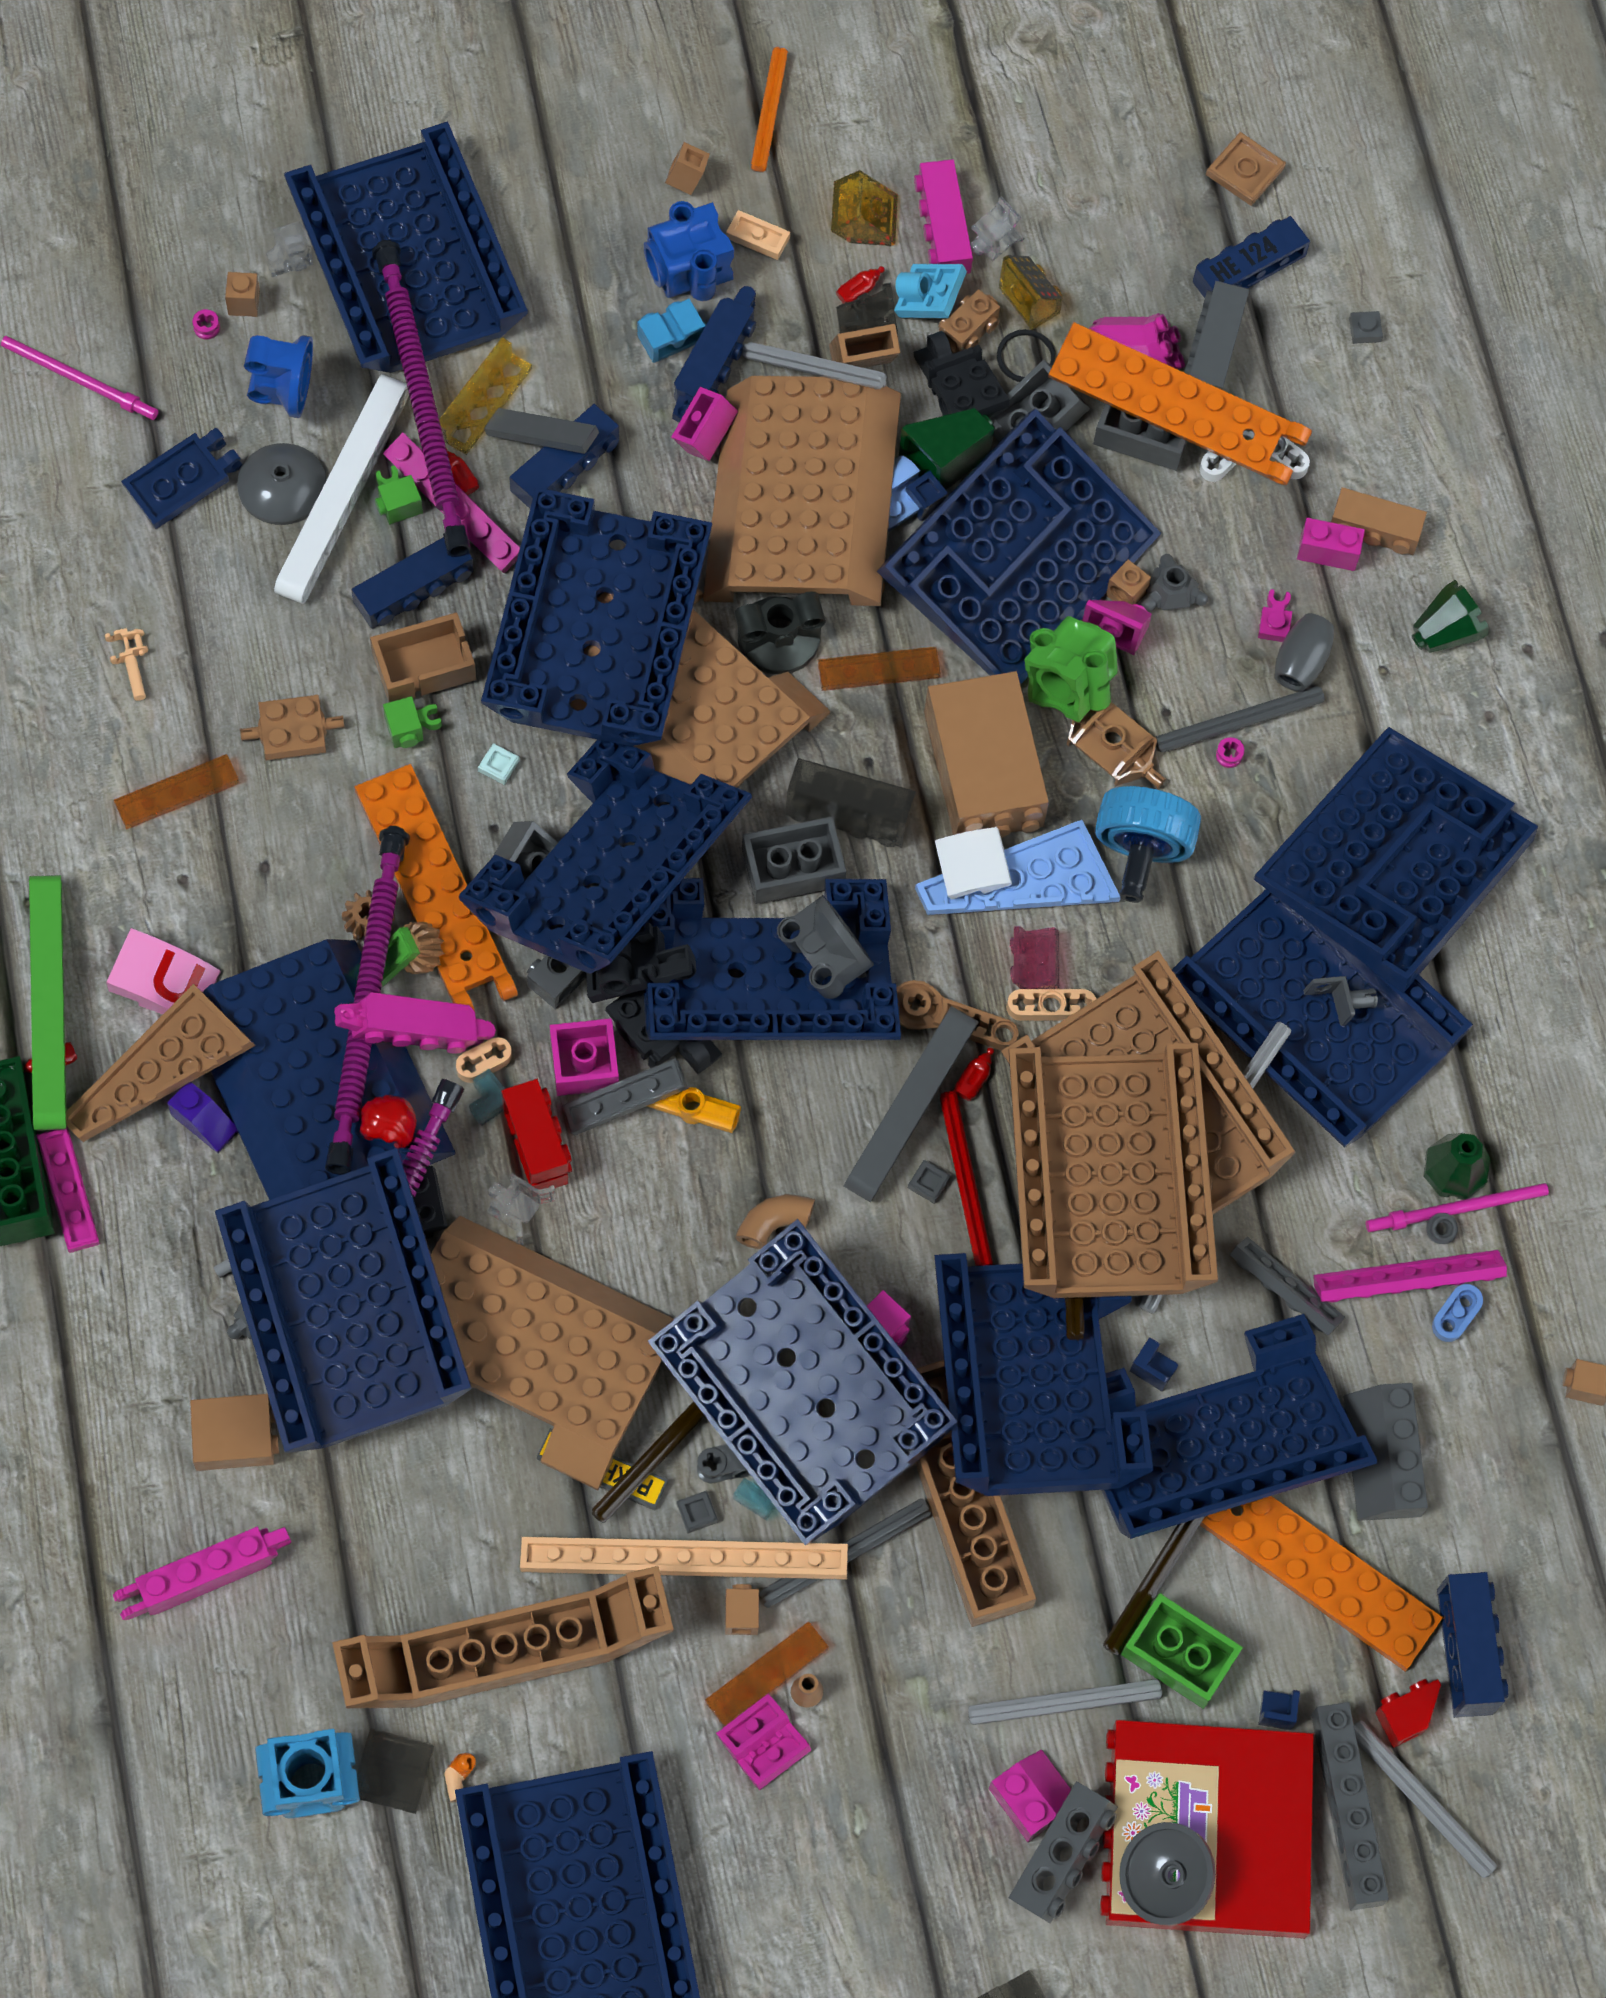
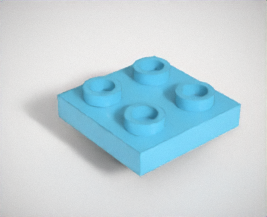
(928, 290)

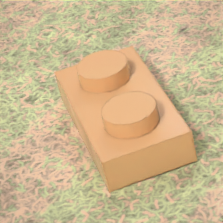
(758, 235)

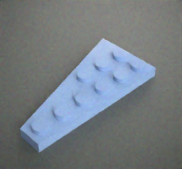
(1044, 872)

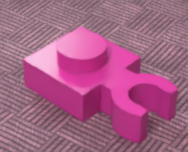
(1274, 619)

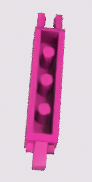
(414, 1022)
(203, 1571)

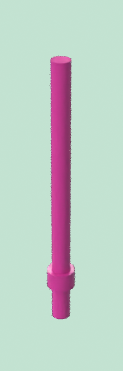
(126, 400)
(1399, 1219)

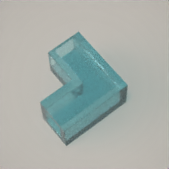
(491, 1101)
(753, 1499)

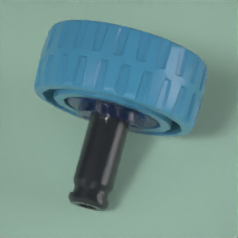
(1147, 829)

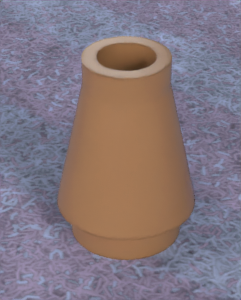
(804, 1697)

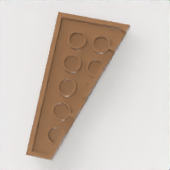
(170, 1054)

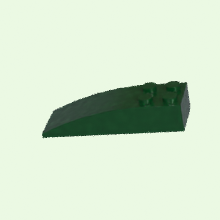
(23, 1186)

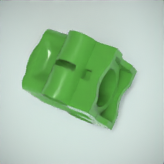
(1071, 668)

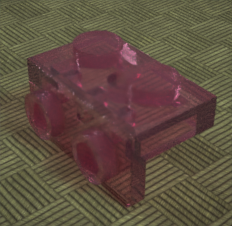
(1035, 958)

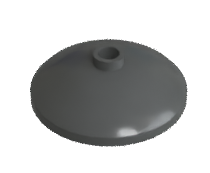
(281, 498)
(1149, 1870)

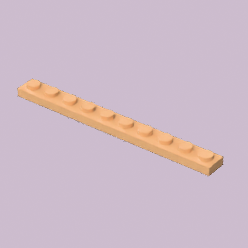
(684, 1557)

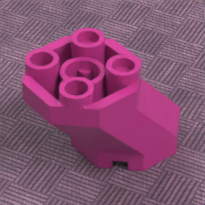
(1146, 335)

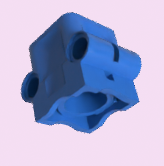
(689, 252)

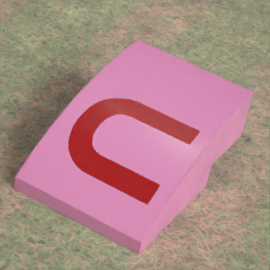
(157, 972)

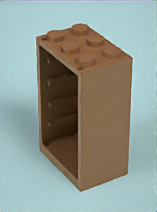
(986, 755)

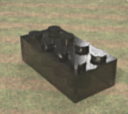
(855, 802)

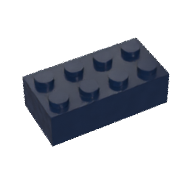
(1471, 1644)

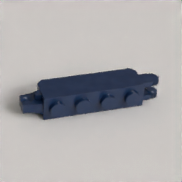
(716, 349)

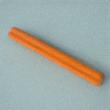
(769, 109)

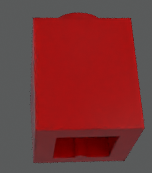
(1410, 1714)

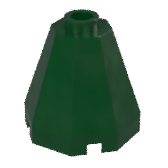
(1449, 621)
(1457, 1165)

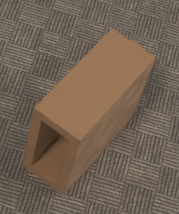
(866, 346)
(233, 1432)

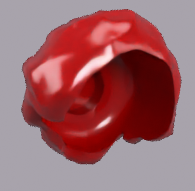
(389, 1120)

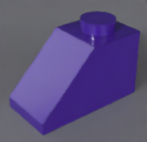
(202, 1116)

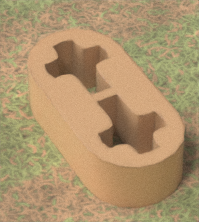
(479, 1054)

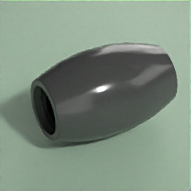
(1304, 652)

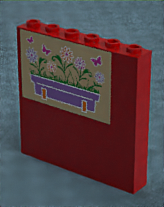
(1242, 1795)

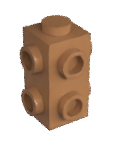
(970, 321)

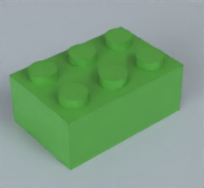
(1181, 1651)

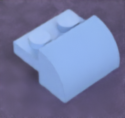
(901, 503)

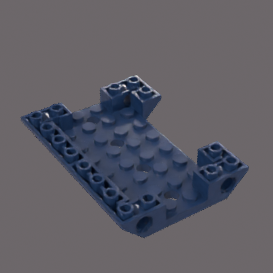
(630, 878)
(768, 999)

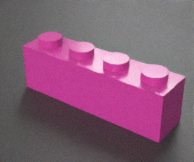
(943, 213)

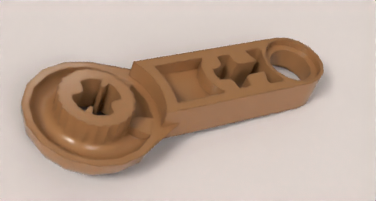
(936, 1008)

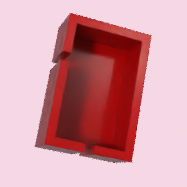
(538, 1135)

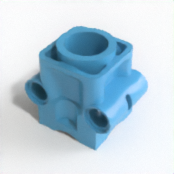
(286, 1754)

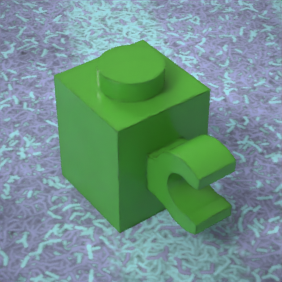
(397, 497)
(406, 722)

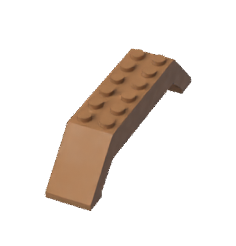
(504, 1645)

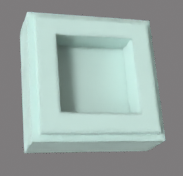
(498, 764)

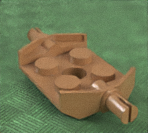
(1122, 760)

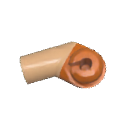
(458, 1772)

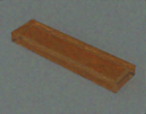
(878, 668)
(176, 791)
(766, 1674)

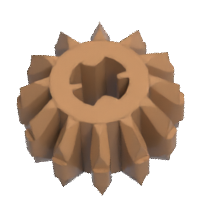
(354, 915)
(428, 945)

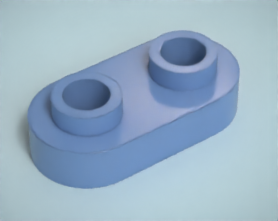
(1457, 1314)

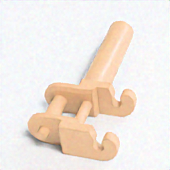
(128, 657)

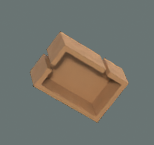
(423, 658)

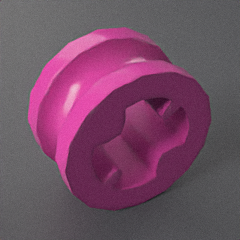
(209, 317)
(1230, 762)

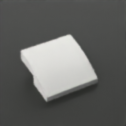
(973, 862)

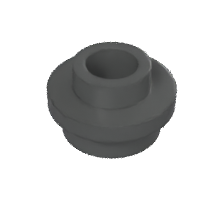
(1451, 1228)

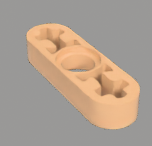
(1042, 1014)

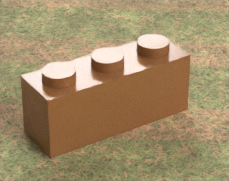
(1383, 520)

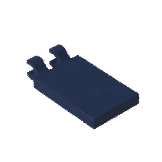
(181, 477)

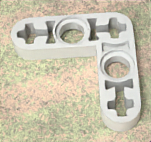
(1294, 454)

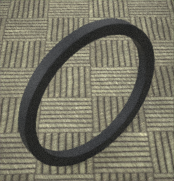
(1019, 333)

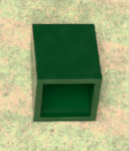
(948, 444)

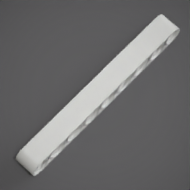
(342, 489)

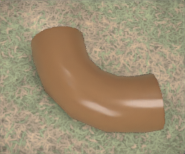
(771, 1215)

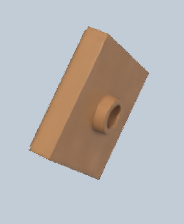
(1245, 168)

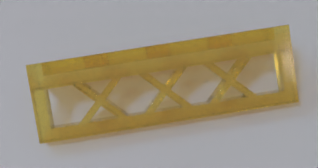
(476, 388)

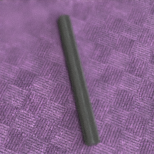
(1239, 719)
(856, 1546)

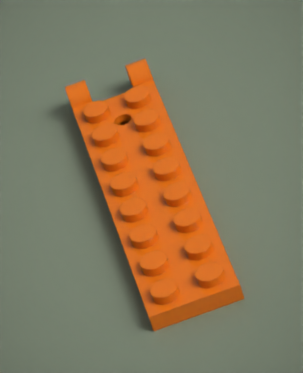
(1175, 401)
(433, 884)
(1328, 1577)

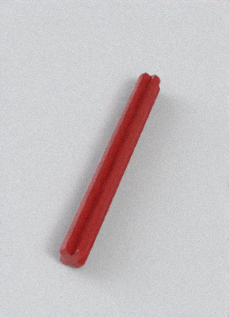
(966, 1179)

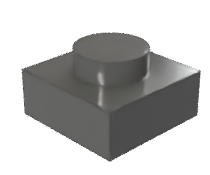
(1365, 327)

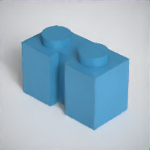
(670, 331)

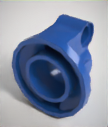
(280, 372)

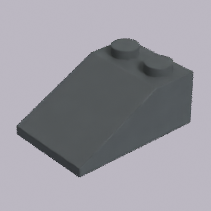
(1054, 401)

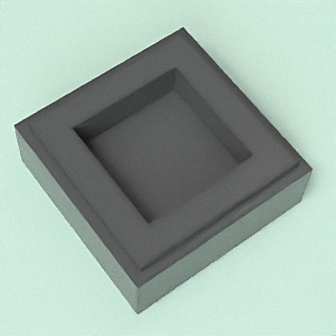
(929, 1181)
(697, 1512)

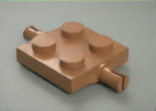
(292, 727)

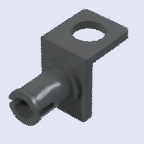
(1344, 999)

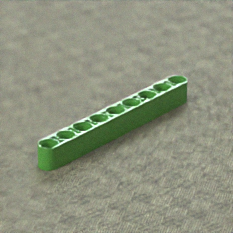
(47, 1003)

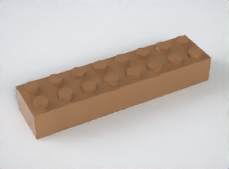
(973, 1531)

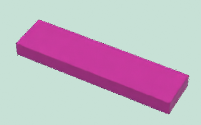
(68, 1190)

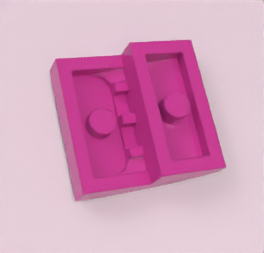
(763, 1741)

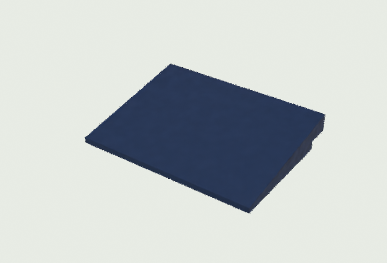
(1019, 546)
(1397, 856)

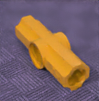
(710, 1112)

